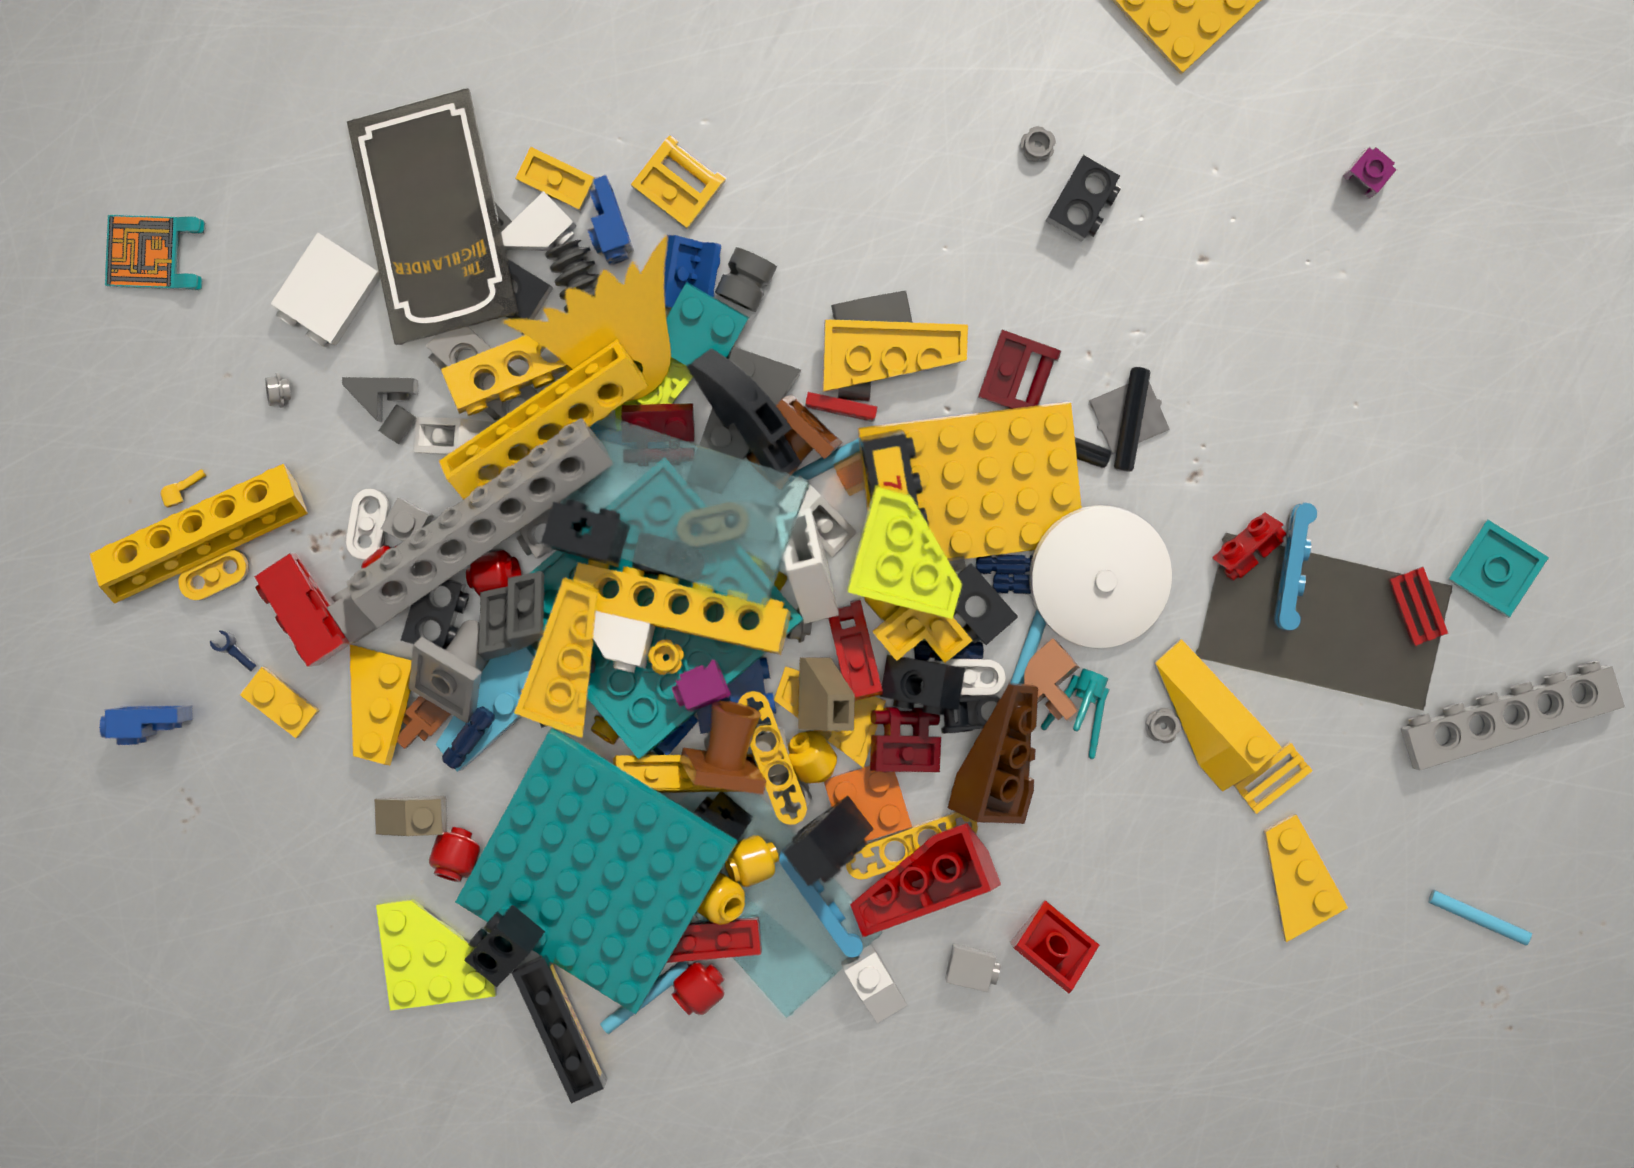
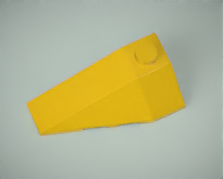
(1219, 727)

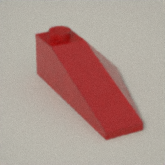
(935, 876)

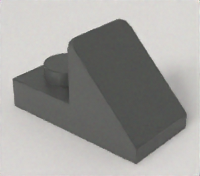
(370, 391)

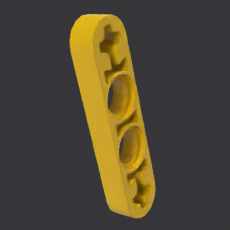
(777, 755)
(908, 838)

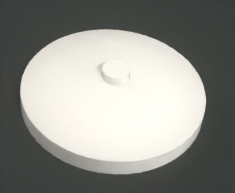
(1100, 576)

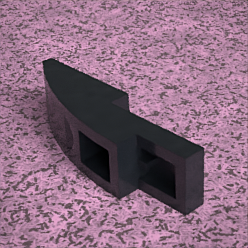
(745, 404)

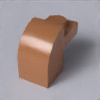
(1047, 671)

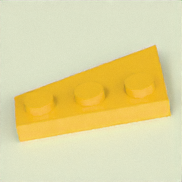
(377, 702)
(852, 743)

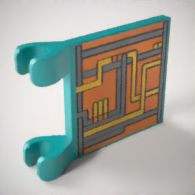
(145, 251)

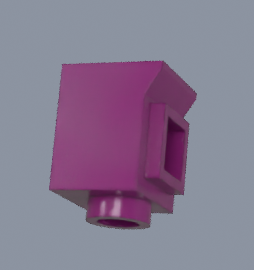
(1372, 169)
(701, 687)

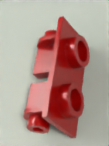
(1261, 534)

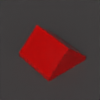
(1055, 946)

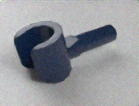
(231, 648)

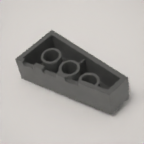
(772, 377)

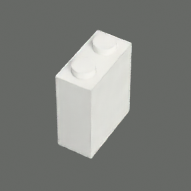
(325, 291)
(810, 570)

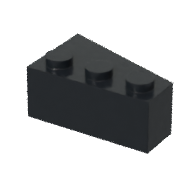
(828, 842)

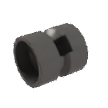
(745, 279)

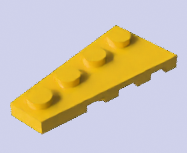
(880, 350)
(561, 668)

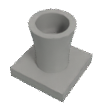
(450, 675)

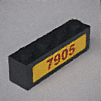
(889, 465)
(559, 1028)

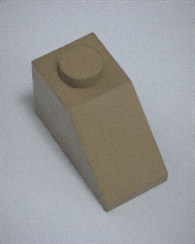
(411, 816)

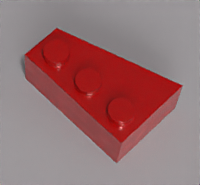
(301, 610)

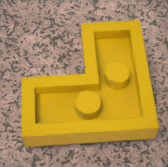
(910, 626)

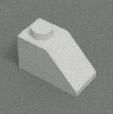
(539, 227)
(445, 434)
(832, 527)
(623, 640)
(874, 984)

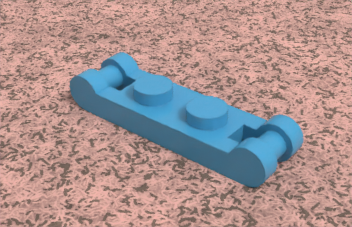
(1291, 581)
(829, 915)

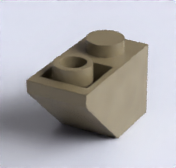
(824, 696)

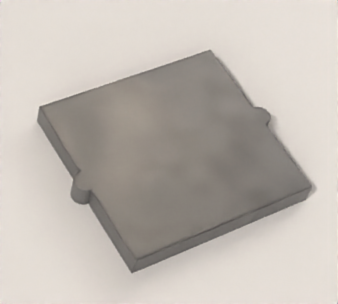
(1110, 410)

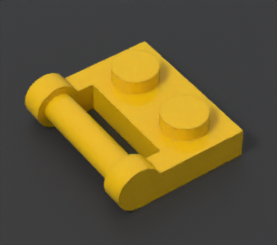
(670, 191)

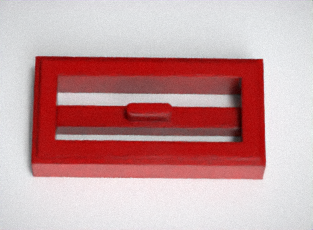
(841, 406)
(1431, 602)

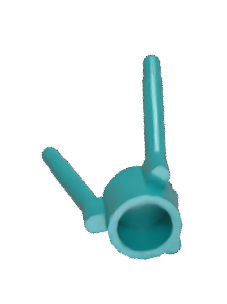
(1089, 688)

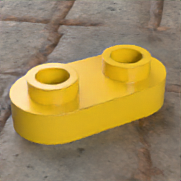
(214, 575)

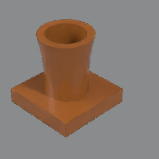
(806, 431)
(726, 759)

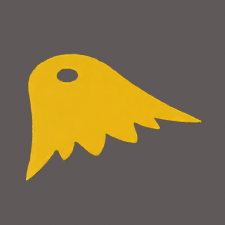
(618, 312)

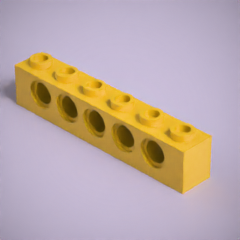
(495, 361)
(551, 407)
(198, 533)
(766, 637)

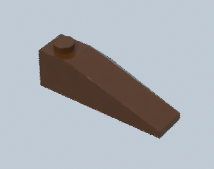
(995, 774)

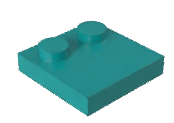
(702, 323)
(1498, 568)

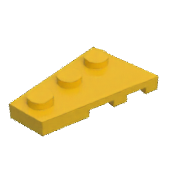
(1300, 878)

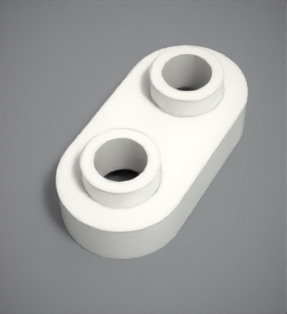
(364, 523)
(973, 668)

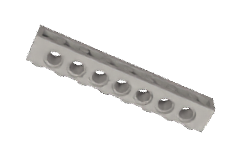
(472, 539)

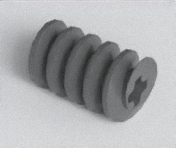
(573, 268)

